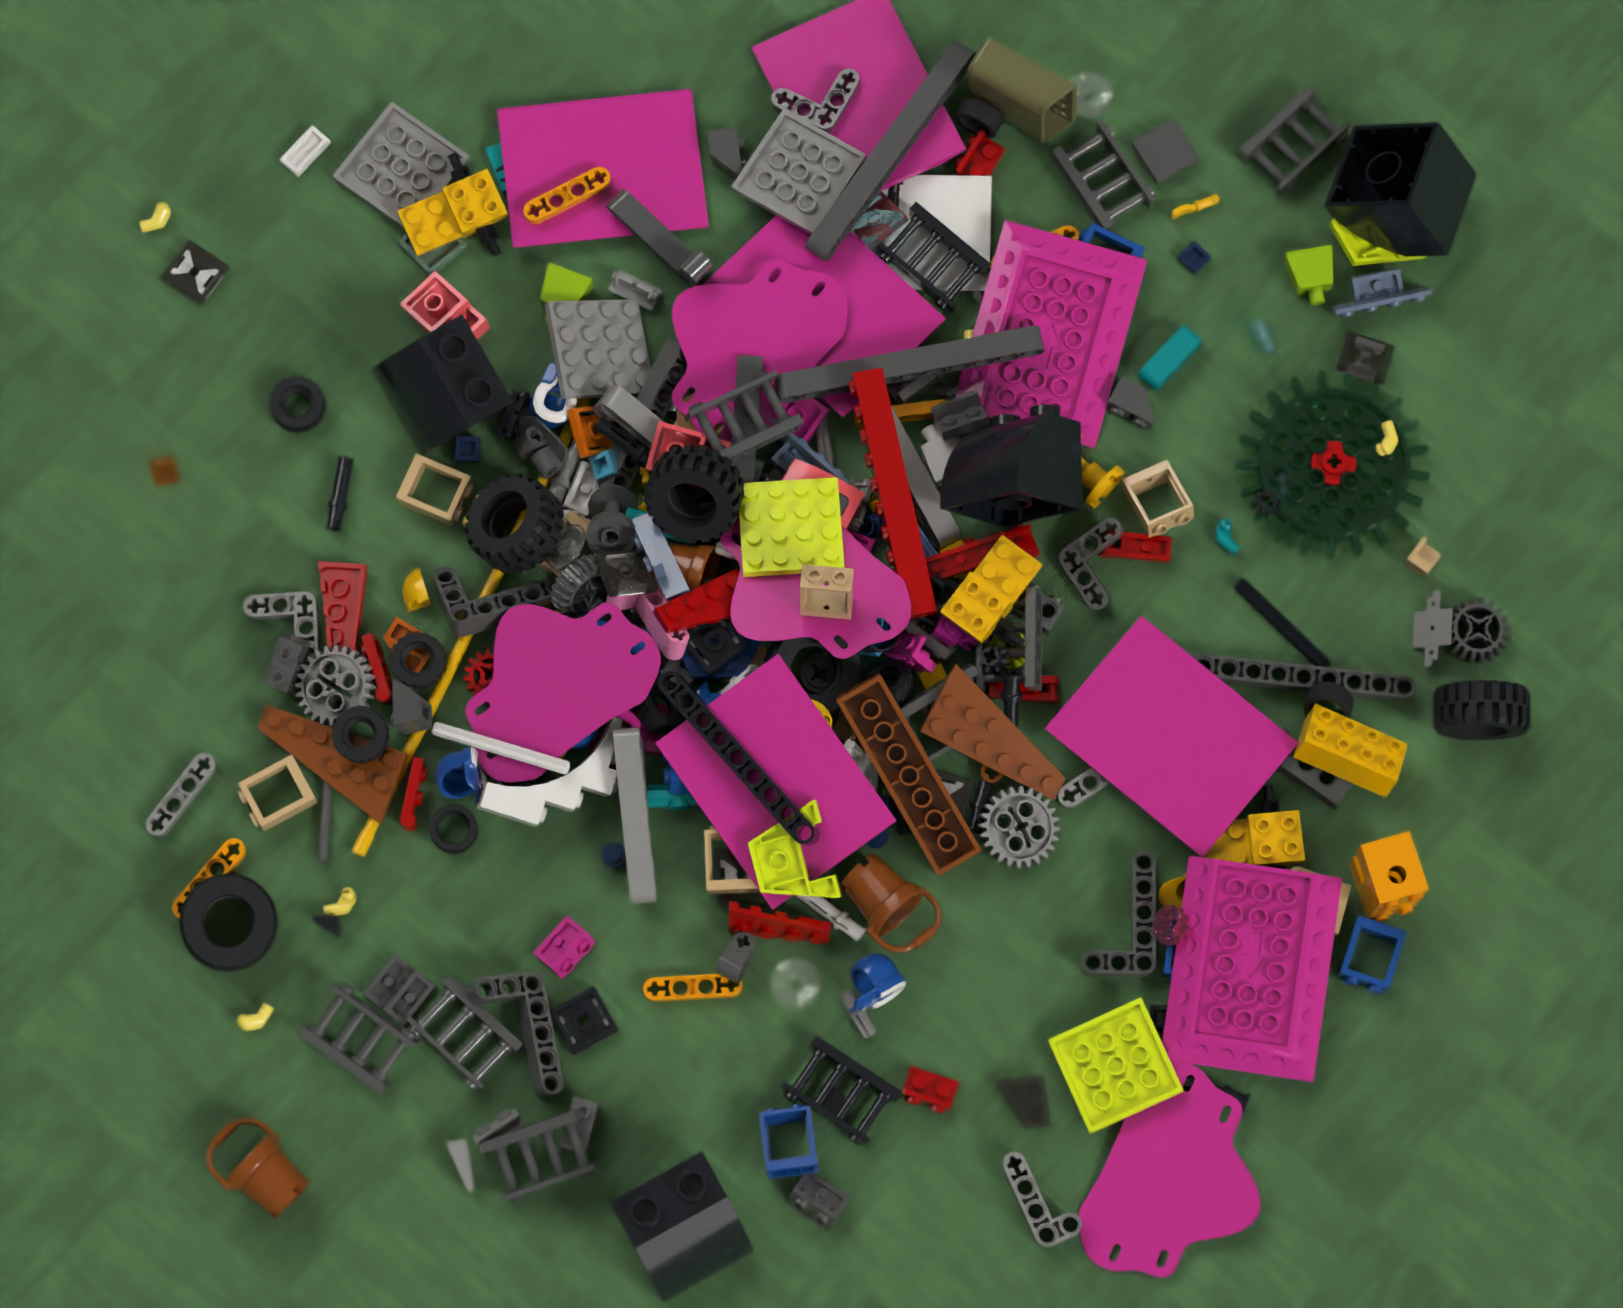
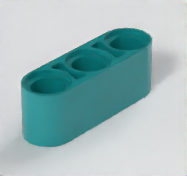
(1170, 358)

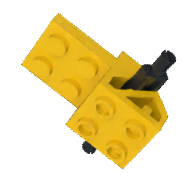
(457, 212)
(989, 592)
(1263, 838)

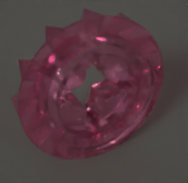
(1163, 921)

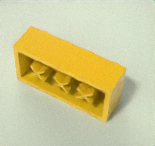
(1350, 750)

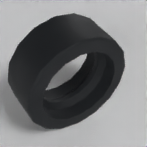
(979, 115)
(1331, 692)
(448, 810)

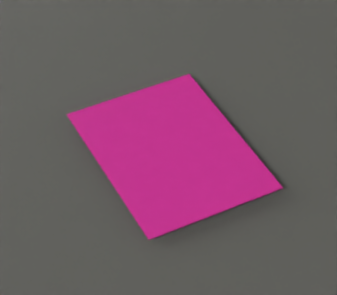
(875, 44)
(639, 138)
(882, 307)
(1083, 308)
(1171, 736)
(799, 751)
(1252, 968)

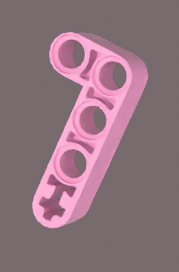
(671, 644)

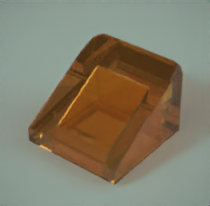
(164, 470)

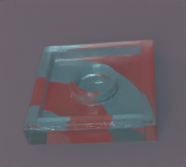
(879, 221)

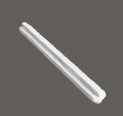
(501, 748)

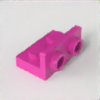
(909, 651)
(564, 947)

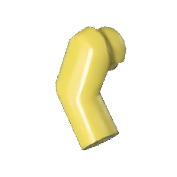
(1389, 441)
(343, 905)
(255, 1021)

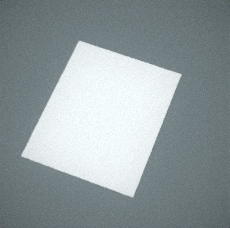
(959, 204)

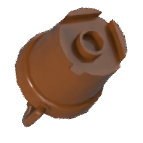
(697, 562)
(887, 901)
(264, 1174)

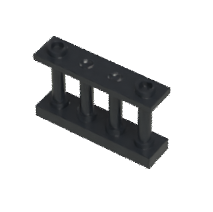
(956, 249)
(864, 1079)

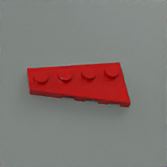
(343, 600)
(700, 606)
(777, 925)

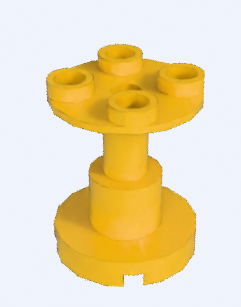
(1099, 481)

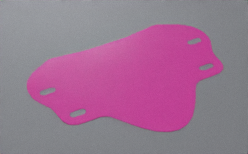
(754, 319)
(770, 605)
(559, 682)
(1170, 1181)

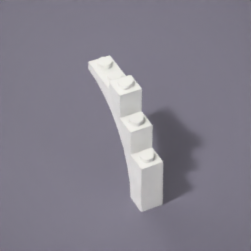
(528, 803)

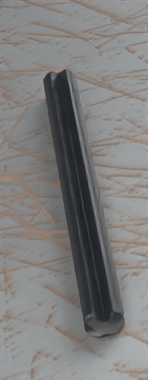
(1281, 623)

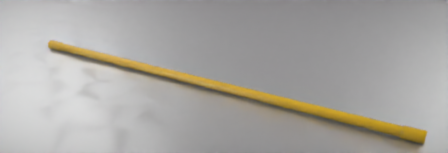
(367, 833)

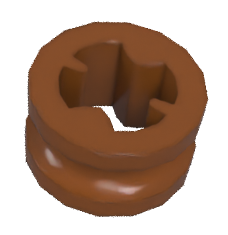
(985, 777)

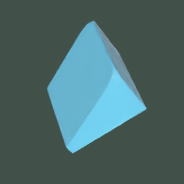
(604, 464)

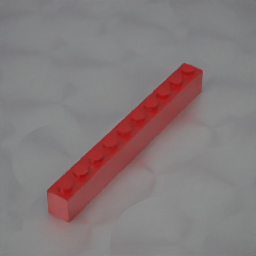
(892, 488)

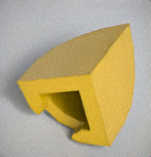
(415, 592)

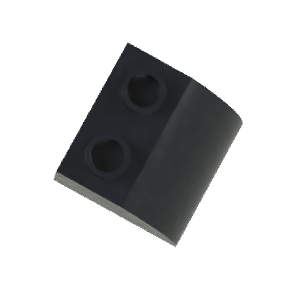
(1402, 187)
(441, 385)
(1016, 469)
(682, 1226)

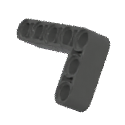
(663, 243)
(483, 613)
(1138, 926)
(529, 1023)

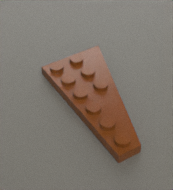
(979, 729)
(365, 784)

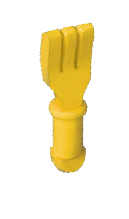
(1196, 206)

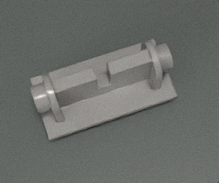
(634, 288)
(857, 519)
(505, 1122)

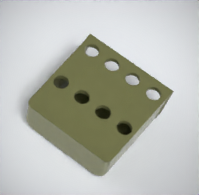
(1022, 91)

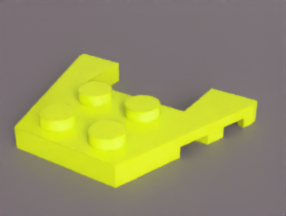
(1361, 251)
(782, 865)

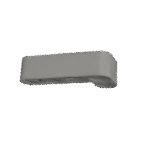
(628, 412)
(1035, 1198)

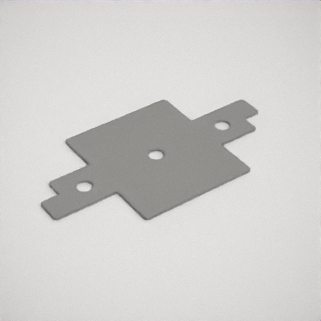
(1442, 632)

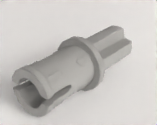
(859, 1017)

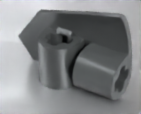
(540, 446)

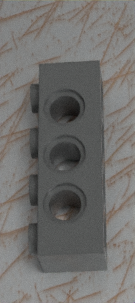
(1309, 780)

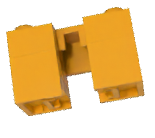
(1388, 876)

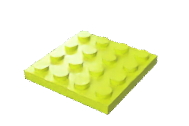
(790, 526)
(1115, 1065)

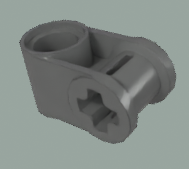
(736, 957)

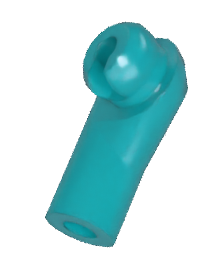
(1223, 536)

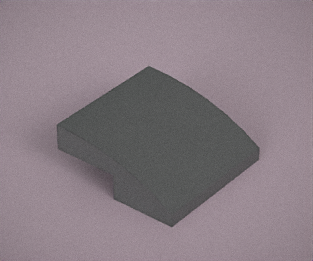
(1165, 151)
(398, 989)

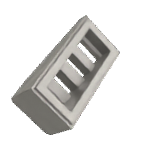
(461, 1157)

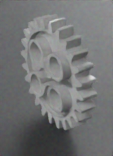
(347, 665)
(1038, 816)

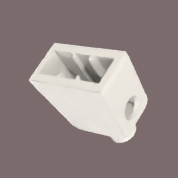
(936, 453)

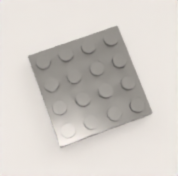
(398, 163)
(798, 171)
(597, 346)

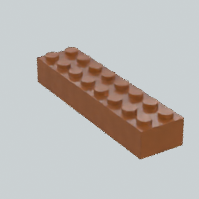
(908, 774)

